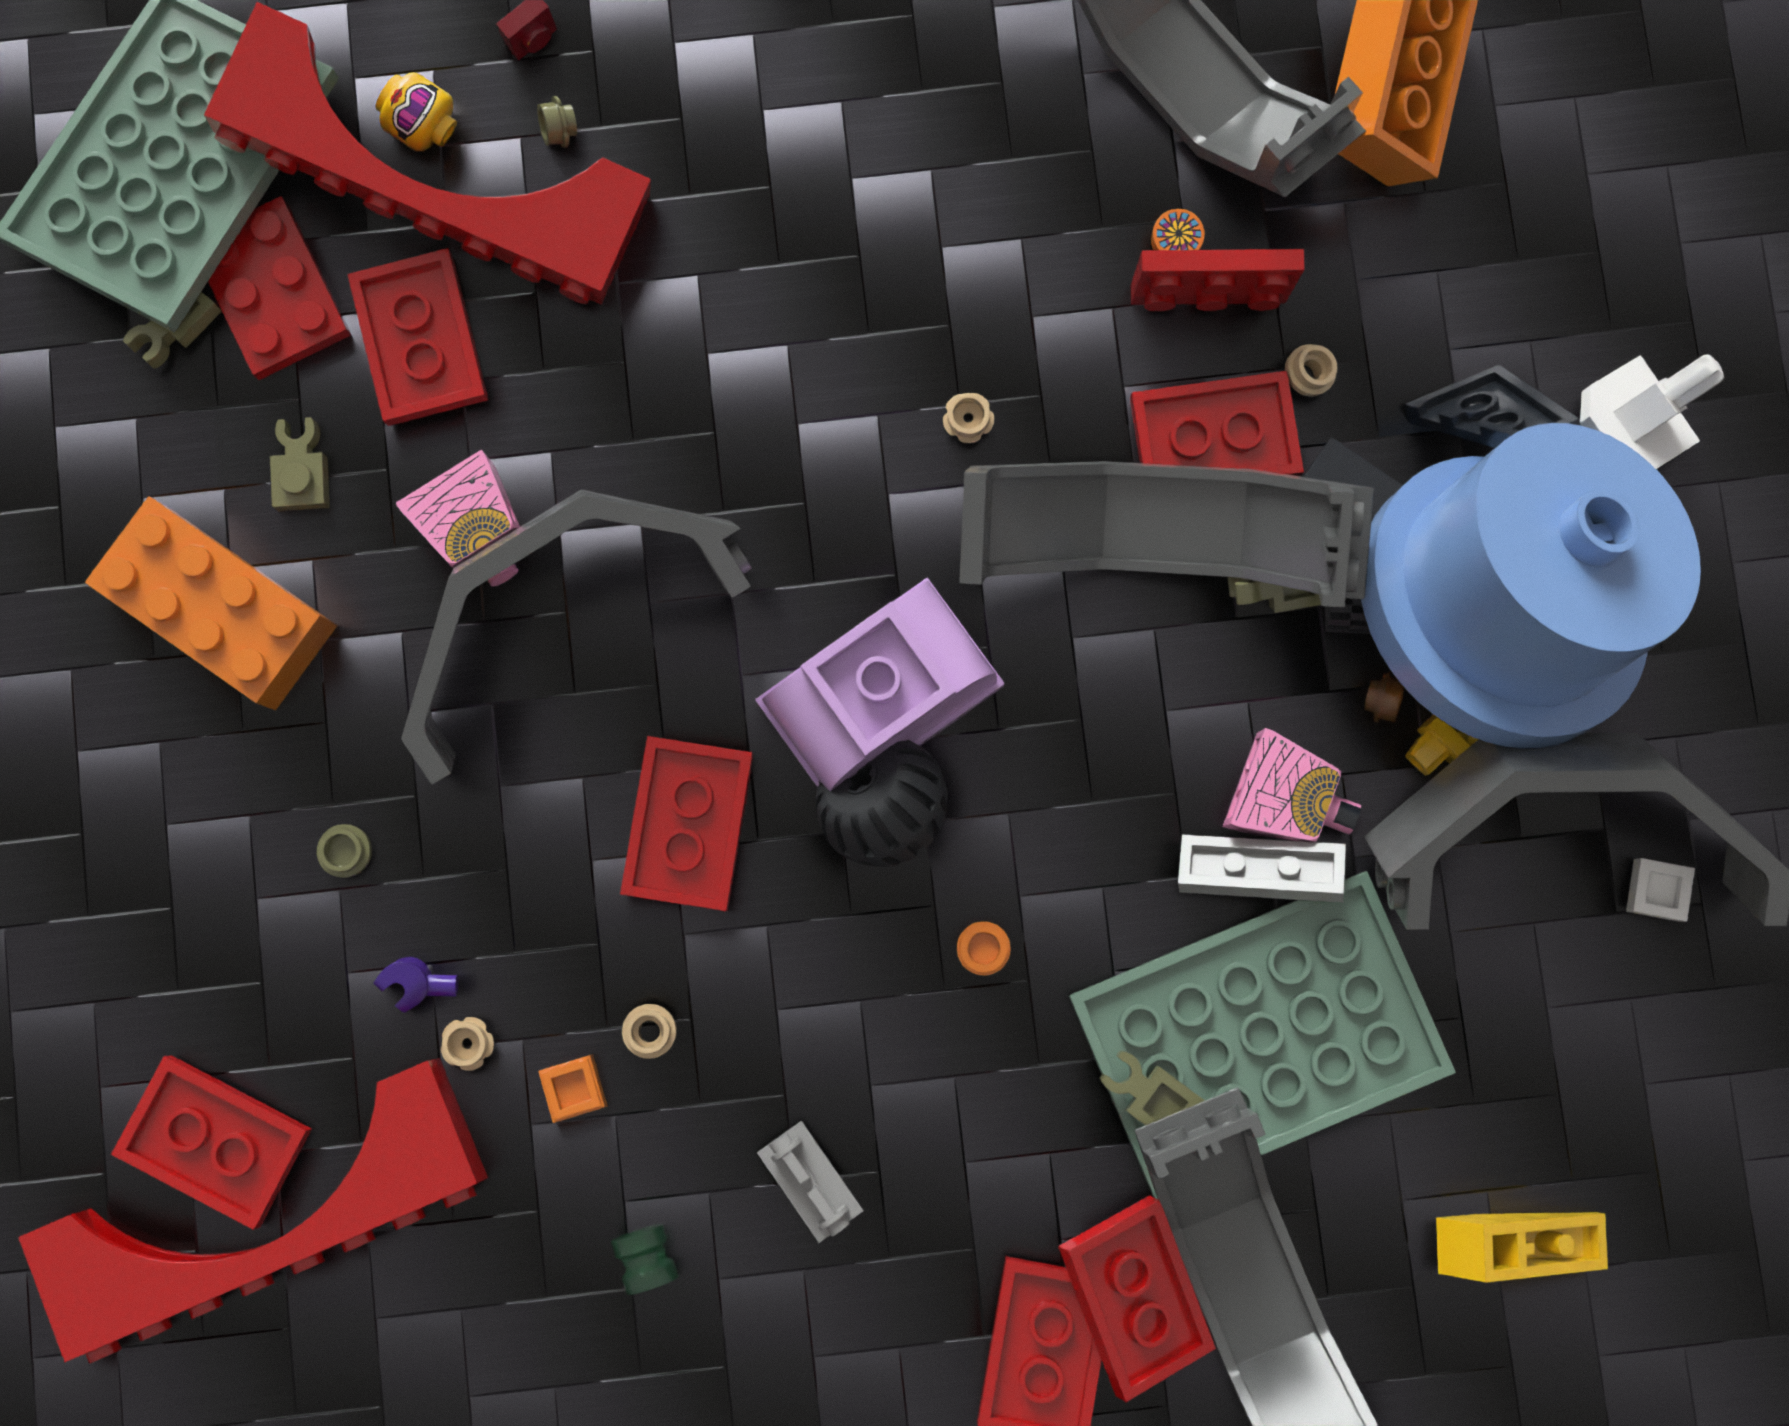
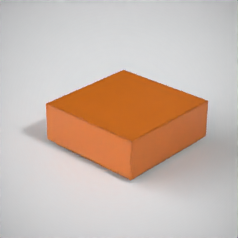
(572, 1088)

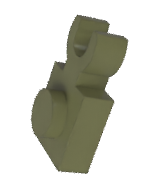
(196, 320)
(300, 475)
(1153, 1096)

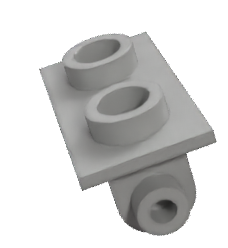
(810, 1182)

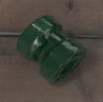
(644, 1259)

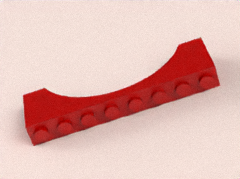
(561, 234)
(111, 1285)

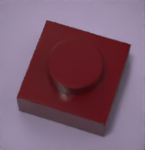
(527, 28)

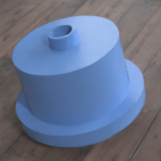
(1530, 583)

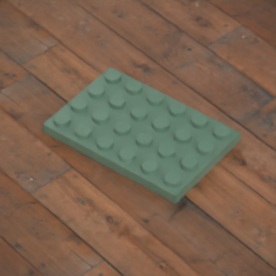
(135, 181)
(1290, 1007)

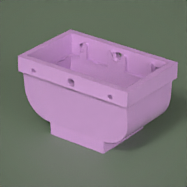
(879, 684)

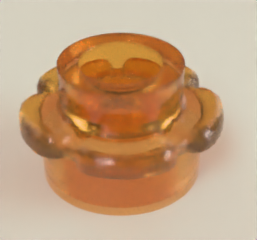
(1384, 698)

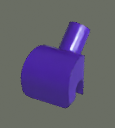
(417, 982)

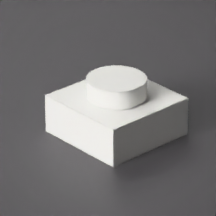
(1660, 890)

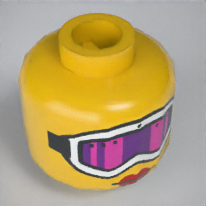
(416, 111)

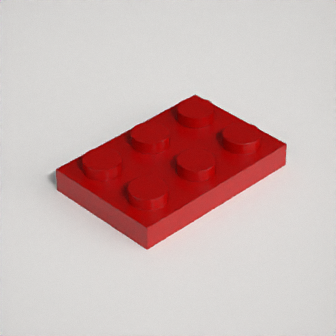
(1216, 278)
(275, 293)
(417, 337)
(1220, 424)
(687, 823)
(211, 1142)
(1137, 1298)
(1040, 1352)

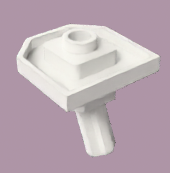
(1648, 411)

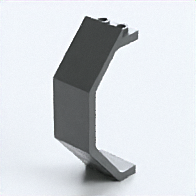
(1220, 94)
(1167, 521)
(725, 558)
(1492, 775)
(1247, 1268)

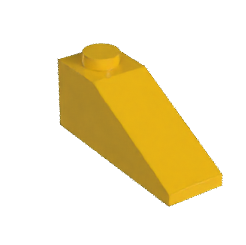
(1520, 1245)

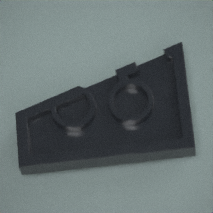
(1486, 408)

